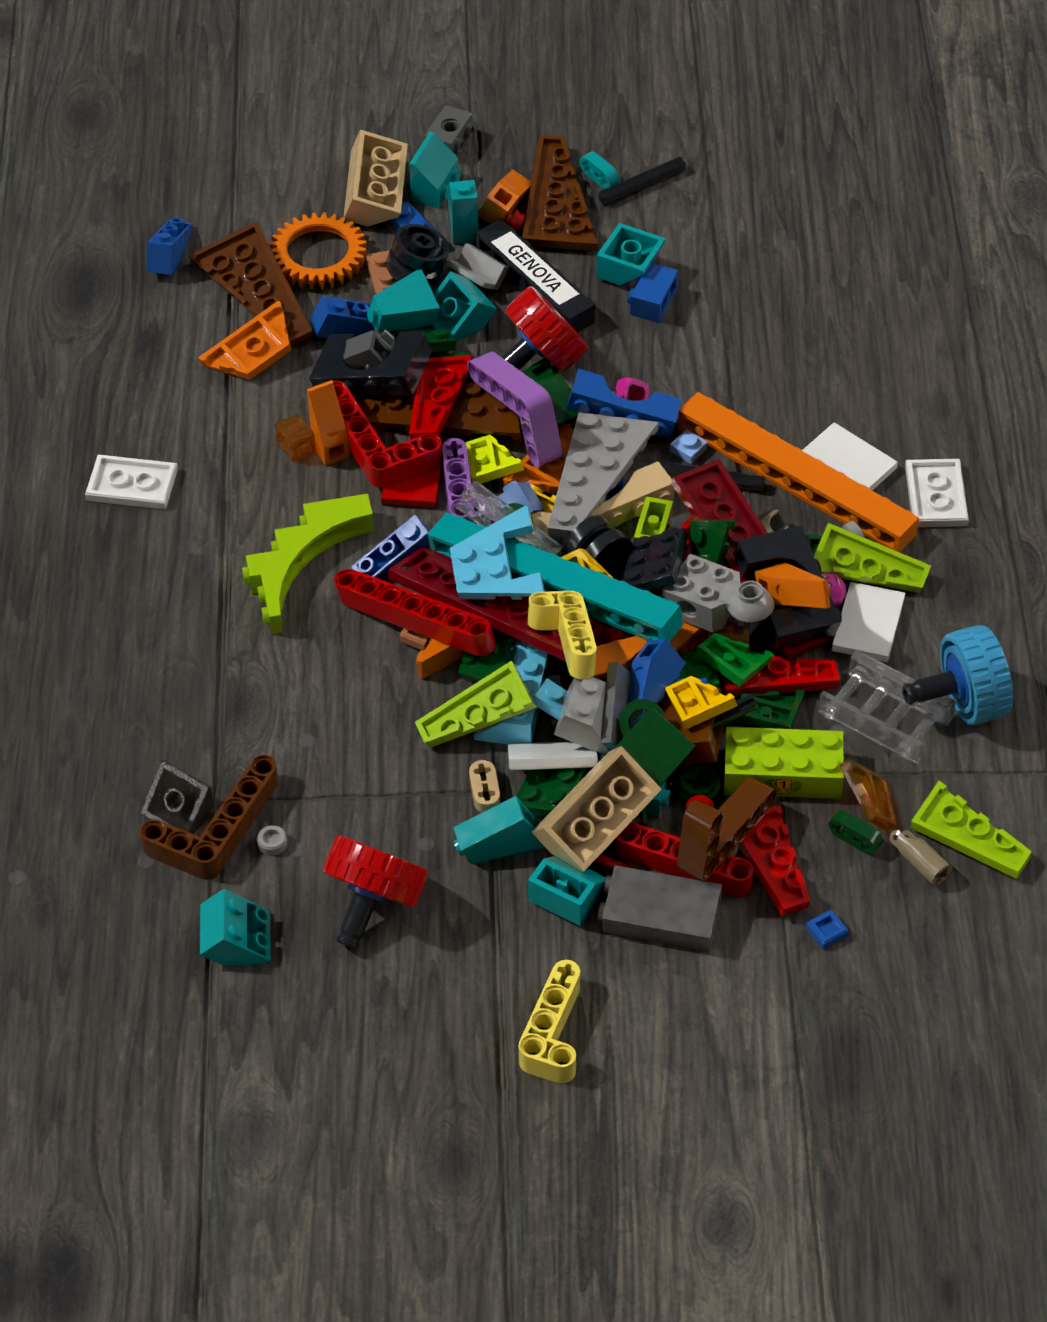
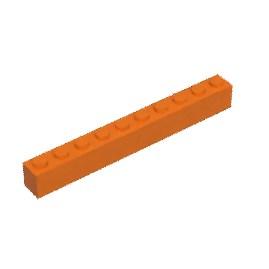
(798, 472)

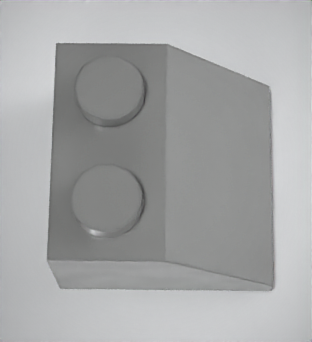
(583, 714)

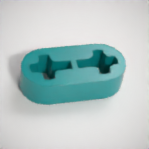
(599, 170)

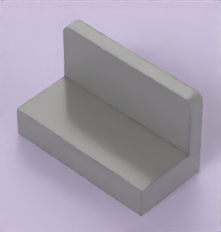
(479, 267)

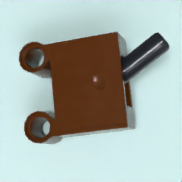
(709, 733)

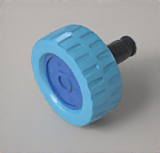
(971, 674)

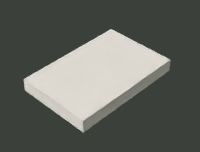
(851, 456)
(131, 482)
(937, 492)
(869, 621)
(550, 756)

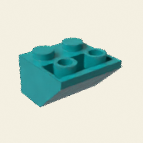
(565, 889)
(234, 930)

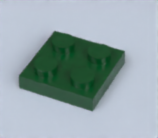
(548, 787)

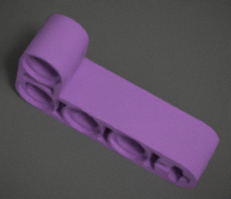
(456, 475)

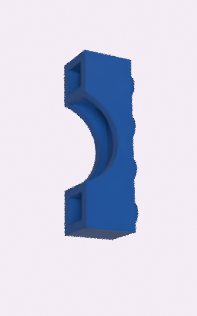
(593, 396)

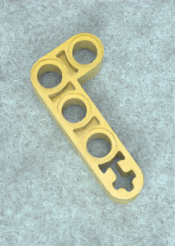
(568, 615)
(554, 1017)

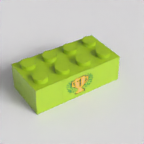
(787, 759)

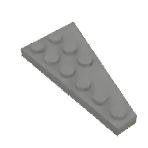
(595, 463)

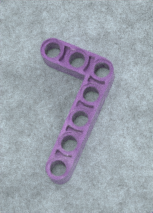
(525, 399)

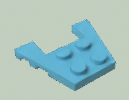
(483, 561)

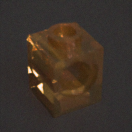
(295, 437)

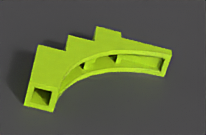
(295, 546)

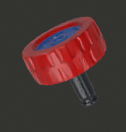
(542, 333)
(373, 878)

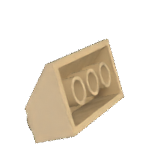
(375, 179)
(597, 809)

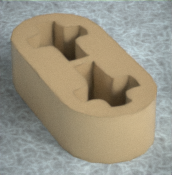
(478, 786)

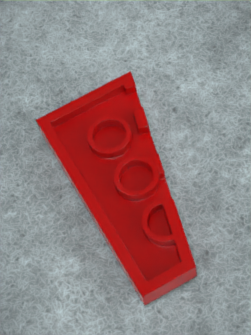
(437, 394)
(788, 676)
(775, 862)

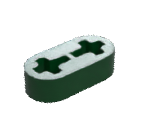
(856, 832)

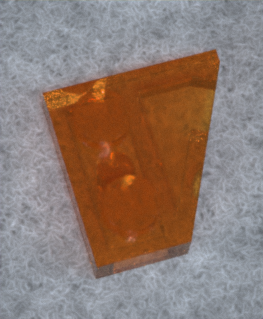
(871, 794)

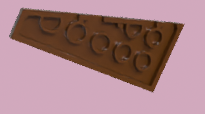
(556, 204)
(253, 277)
(472, 413)

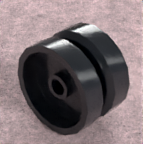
(416, 249)
(602, 542)

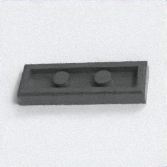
(616, 699)

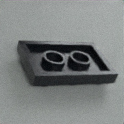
(656, 560)

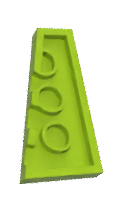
(481, 705)
(961, 828)

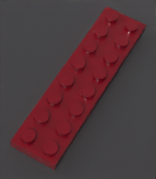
(713, 494)
(434, 577)

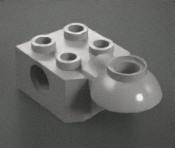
(714, 592)

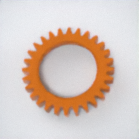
(350, 263)

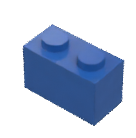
(653, 292)

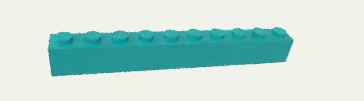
(604, 597)

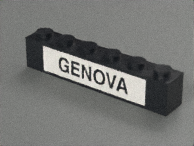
(532, 269)

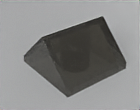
(178, 799)

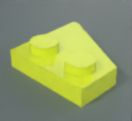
(490, 460)

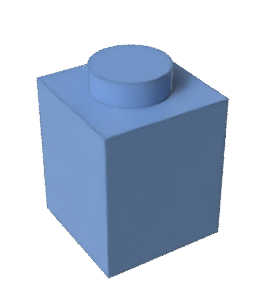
(523, 494)

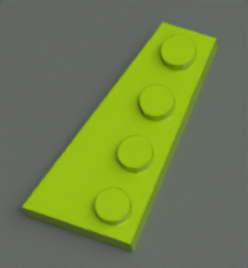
(868, 562)

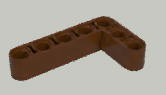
(245, 801)
(713, 834)

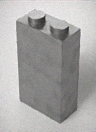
(660, 908)

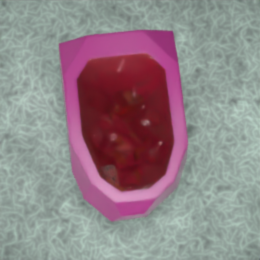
(632, 389)

